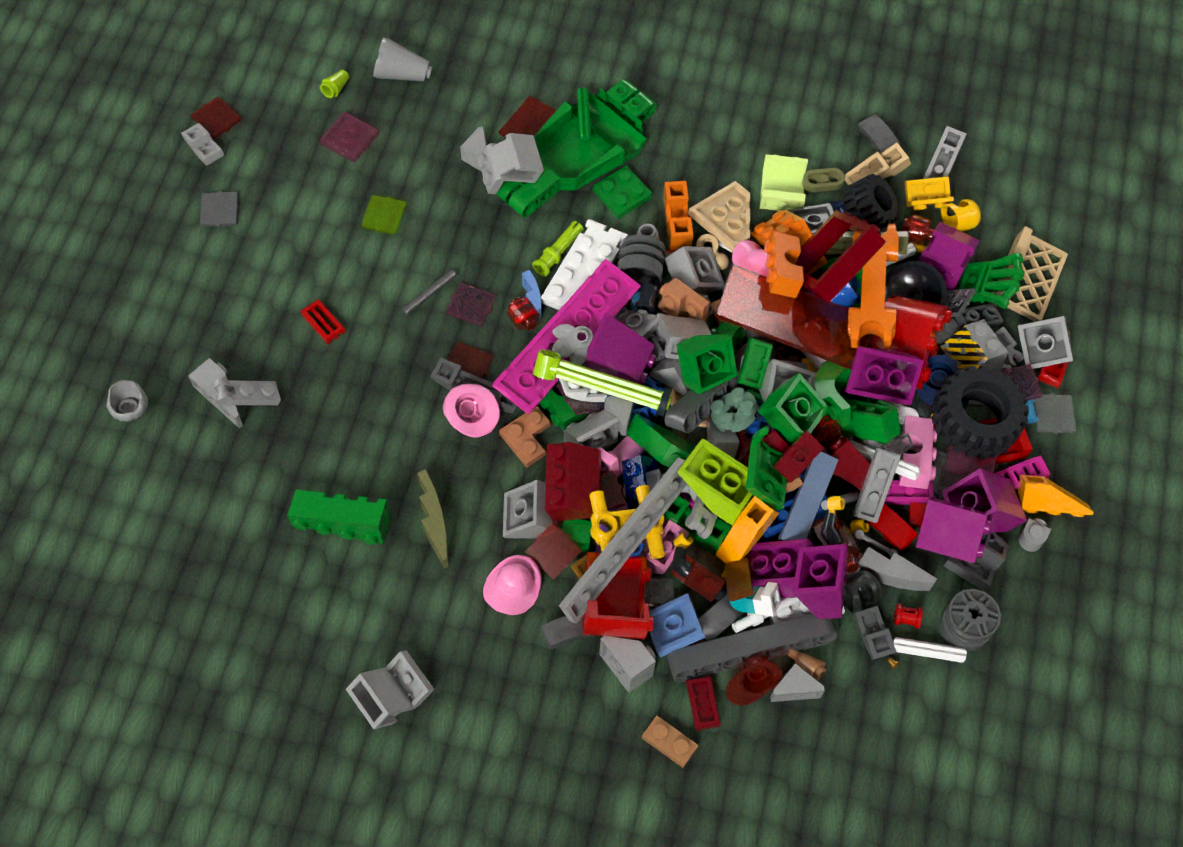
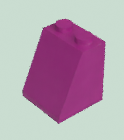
(620, 351)
(991, 495)
(953, 530)
(822, 579)

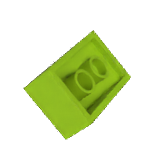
(717, 480)

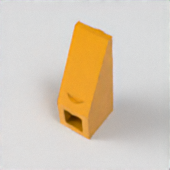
(1042, 494)
(746, 531)

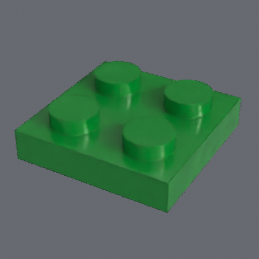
(622, 192)

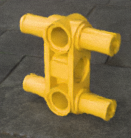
(616, 519)

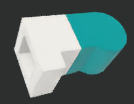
(763, 602)

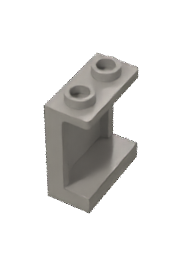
(678, 329)

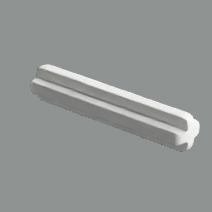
(930, 649)

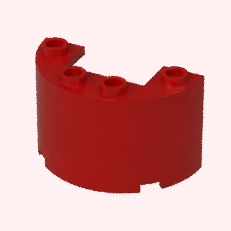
(916, 329)
(621, 605)

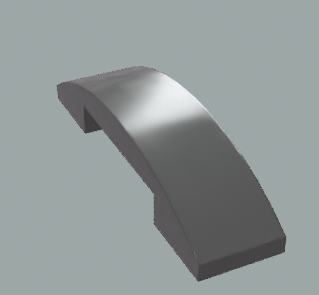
(451, 375)

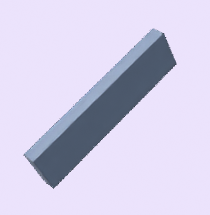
(808, 498)

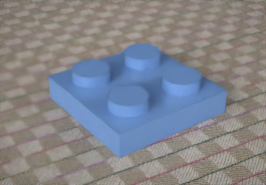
(675, 625)

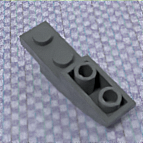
(970, 315)

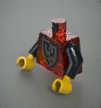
(834, 532)
(695, 574)

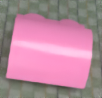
(670, 532)

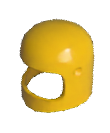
(966, 217)

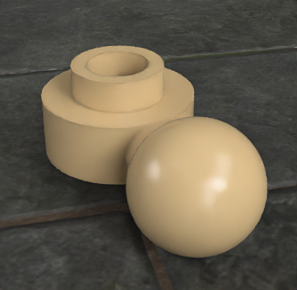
(721, 259)

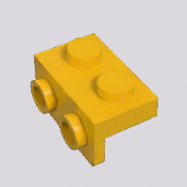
(928, 192)

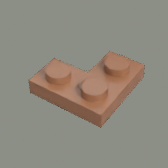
(521, 434)

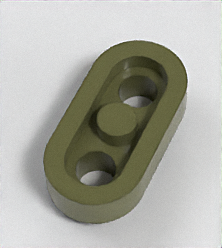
(821, 180)

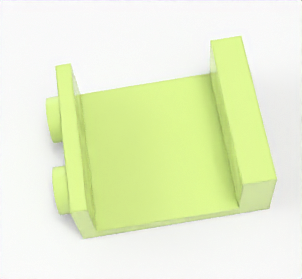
(782, 183)

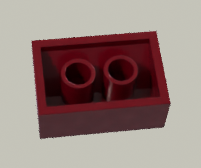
(571, 476)

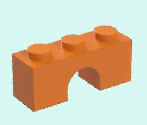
(676, 213)
(783, 274)

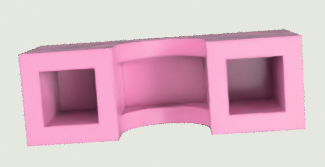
(922, 437)

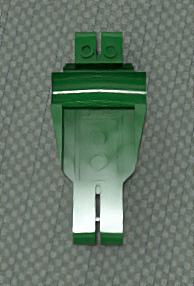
(570, 163)

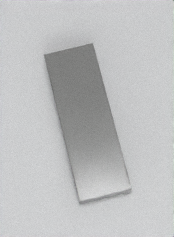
(876, 485)

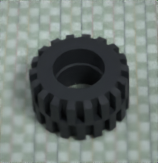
(872, 201)

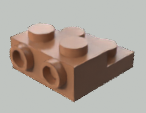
(682, 301)

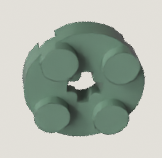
(738, 400)

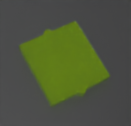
(383, 214)

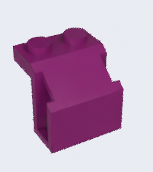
(949, 253)

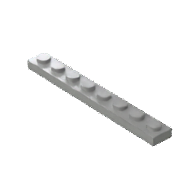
(624, 543)

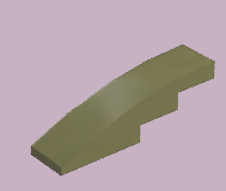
(434, 523)

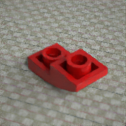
(894, 528)

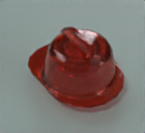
(753, 681)

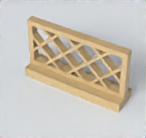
(1021, 246)

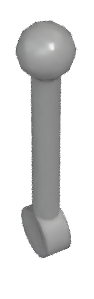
(859, 534)

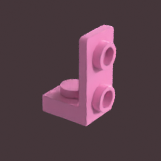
(624, 450)

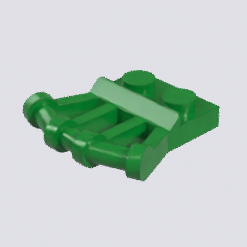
(981, 274)

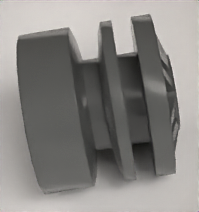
(642, 259)
(961, 629)

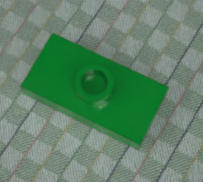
(754, 363)

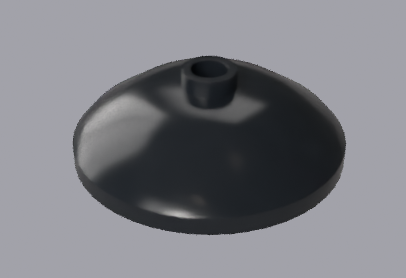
(916, 278)

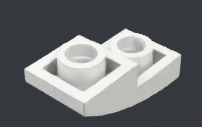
(582, 393)

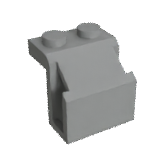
(510, 160)
(390, 690)

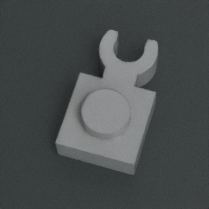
(1008, 342)

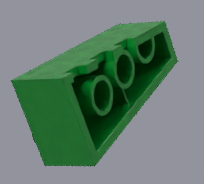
(340, 516)

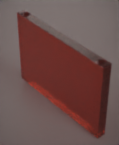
(528, 118)

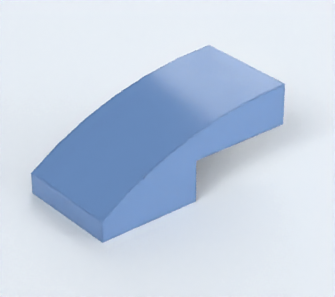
(532, 289)

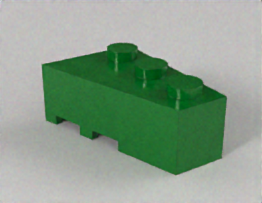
(871, 419)

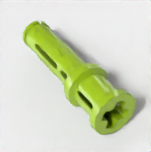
(552, 254)

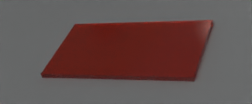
(796, 322)

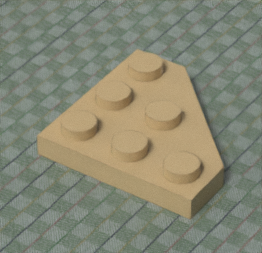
(725, 215)

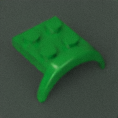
(762, 477)

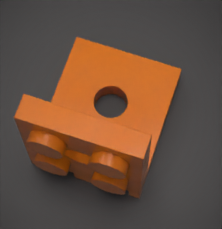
(789, 224)

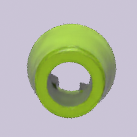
(333, 84)

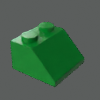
(706, 361)
(793, 409)

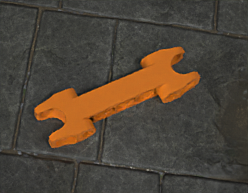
(872, 316)

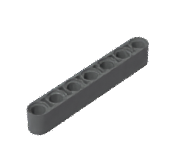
(695, 408)
(733, 650)

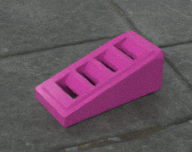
(1034, 467)

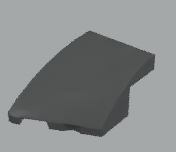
(983, 569)

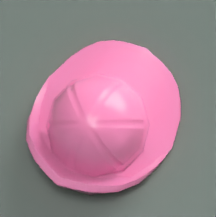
(750, 256)
(471, 409)
(513, 585)

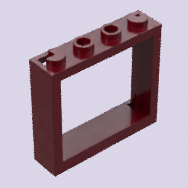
(848, 263)

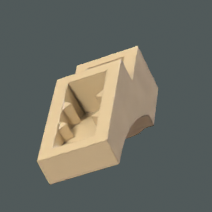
(885, 164)

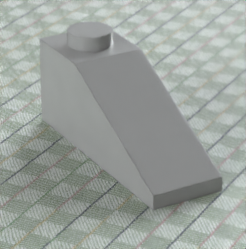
(945, 153)
(202, 381)

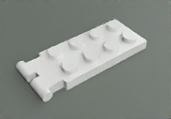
(581, 261)

